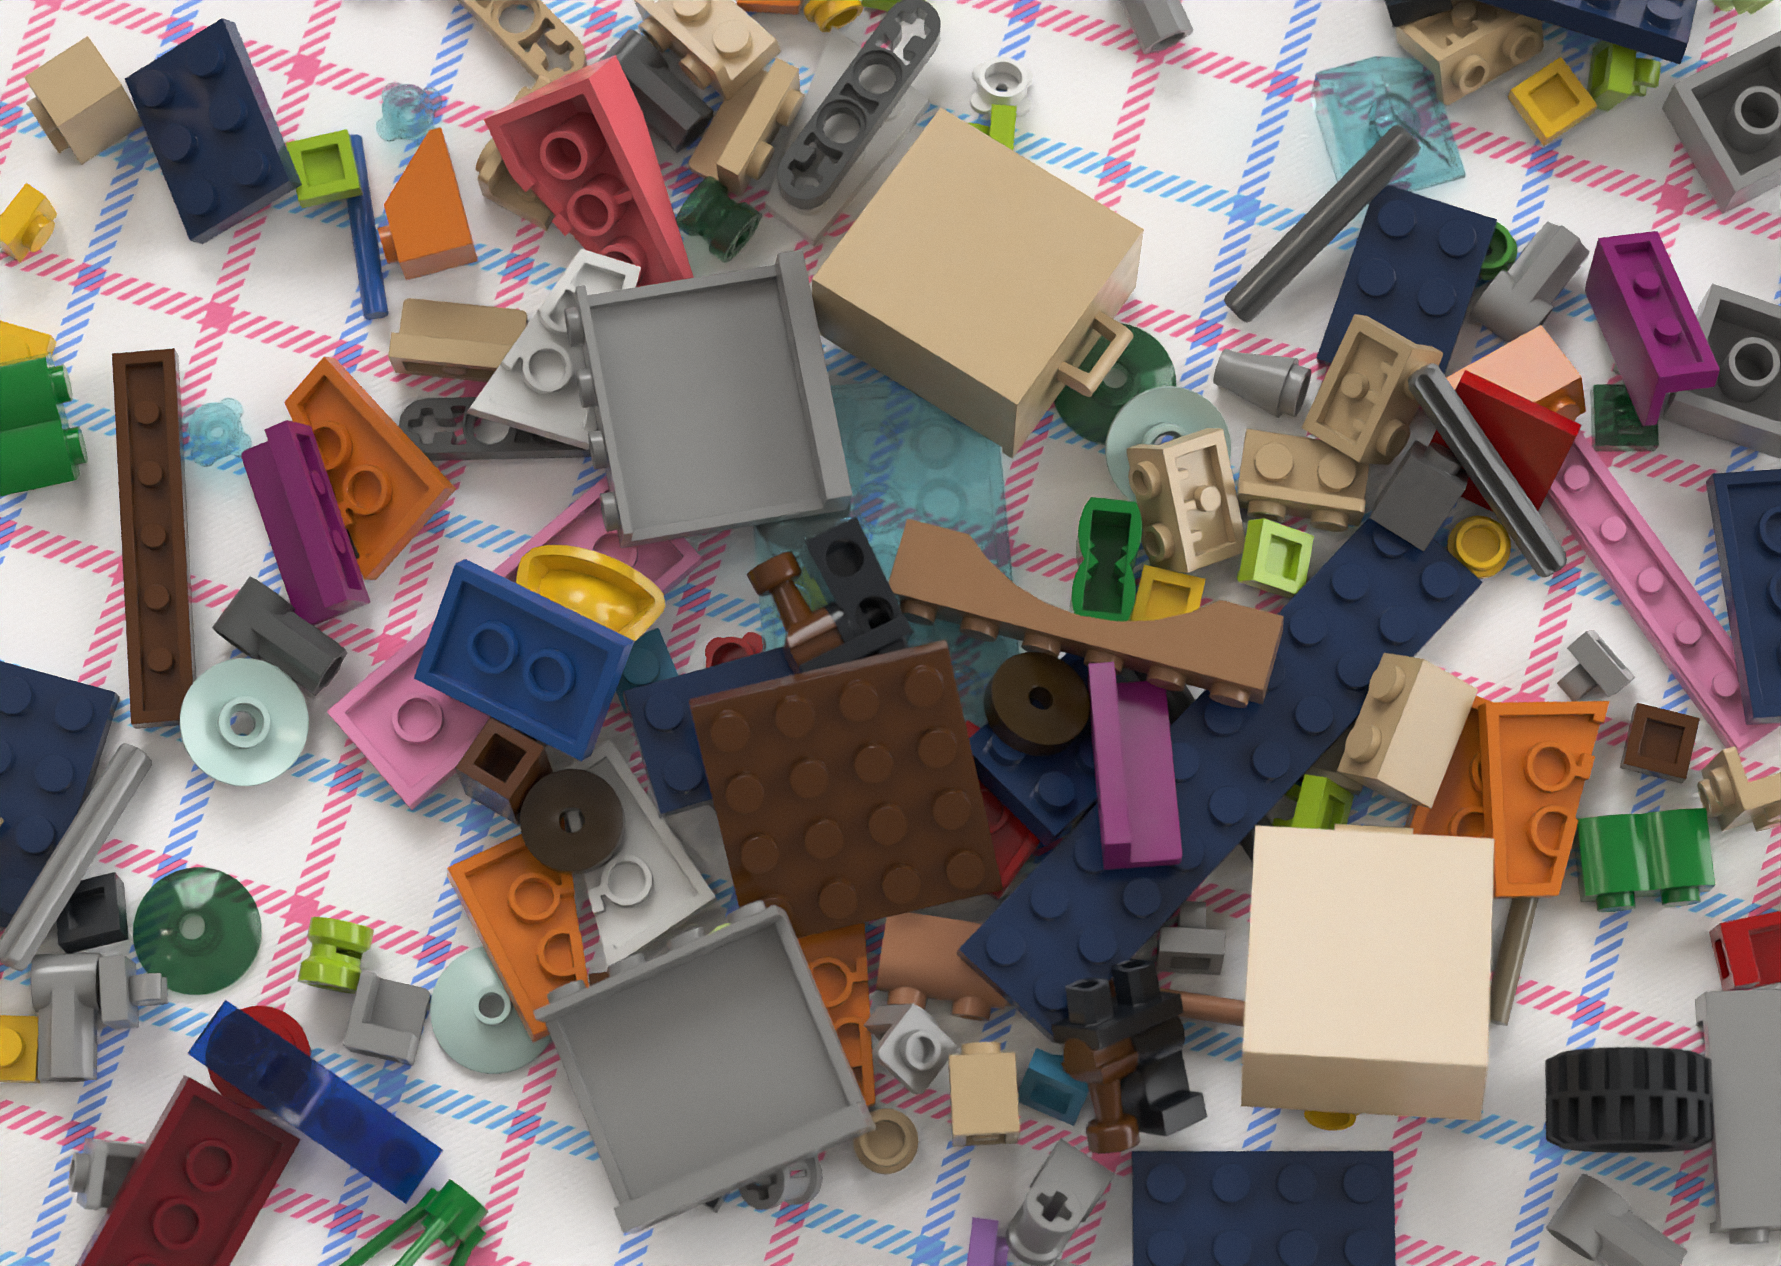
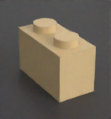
(81, 102)
(1407, 729)
(983, 1095)

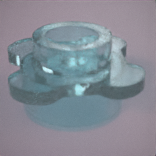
(402, 97)
(202, 420)

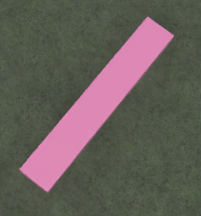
(1653, 591)

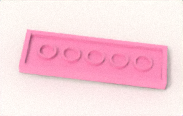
(422, 734)

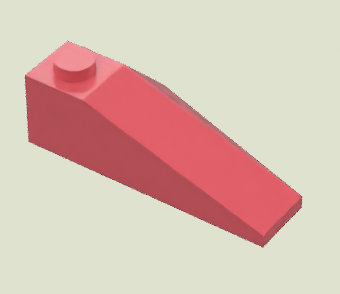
(595, 168)

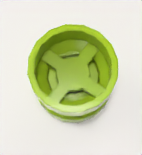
(330, 969)

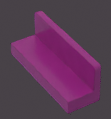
(1648, 321)
(304, 523)
(1133, 771)

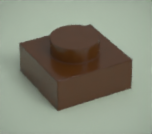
(1659, 743)

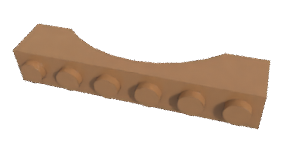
(1211, 648)

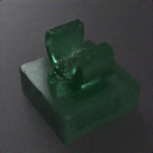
(1616, 422)

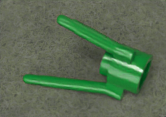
(450, 1217)

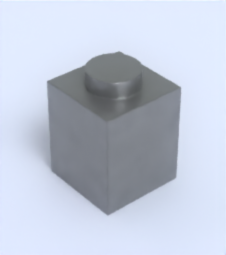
(1420, 493)

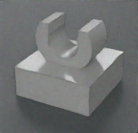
(1596, 667)
(1190, 945)
(125, 990)

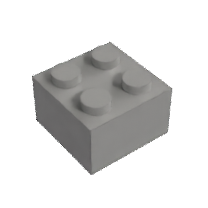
(1733, 122)
(1747, 393)

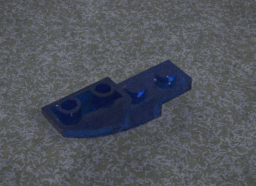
(315, 1101)

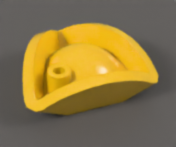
(593, 587)

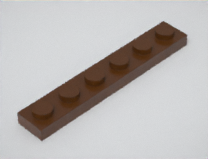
(154, 534)

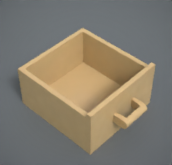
(980, 282)
(1368, 972)

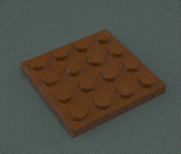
(848, 790)

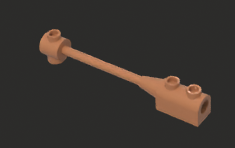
(923, 963)

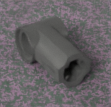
(666, 101)
(267, 628)

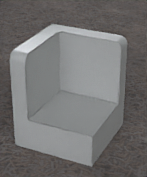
(386, 1019)

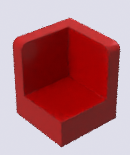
(1748, 951)

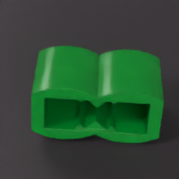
(34, 430)
(1105, 559)
(1644, 857)

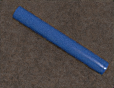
(366, 242)

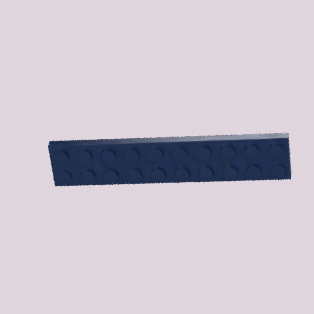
(1229, 772)

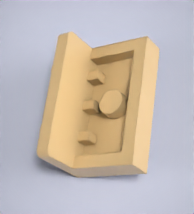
(745, 126)
(1734, 799)

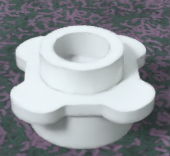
(1001, 74)

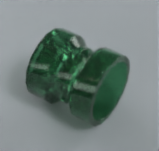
(718, 219)

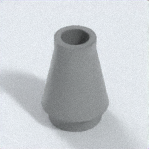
(1264, 380)

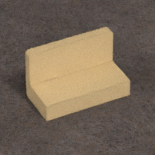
(453, 339)

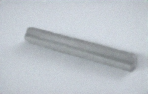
(73, 856)

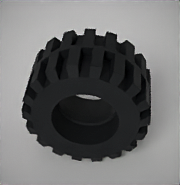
(1629, 1100)

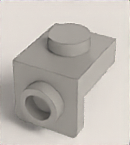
(909, 1044)
(100, 1171)

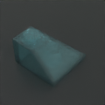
(1368, 98)

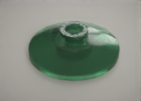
(1145, 367)
(224, 948)

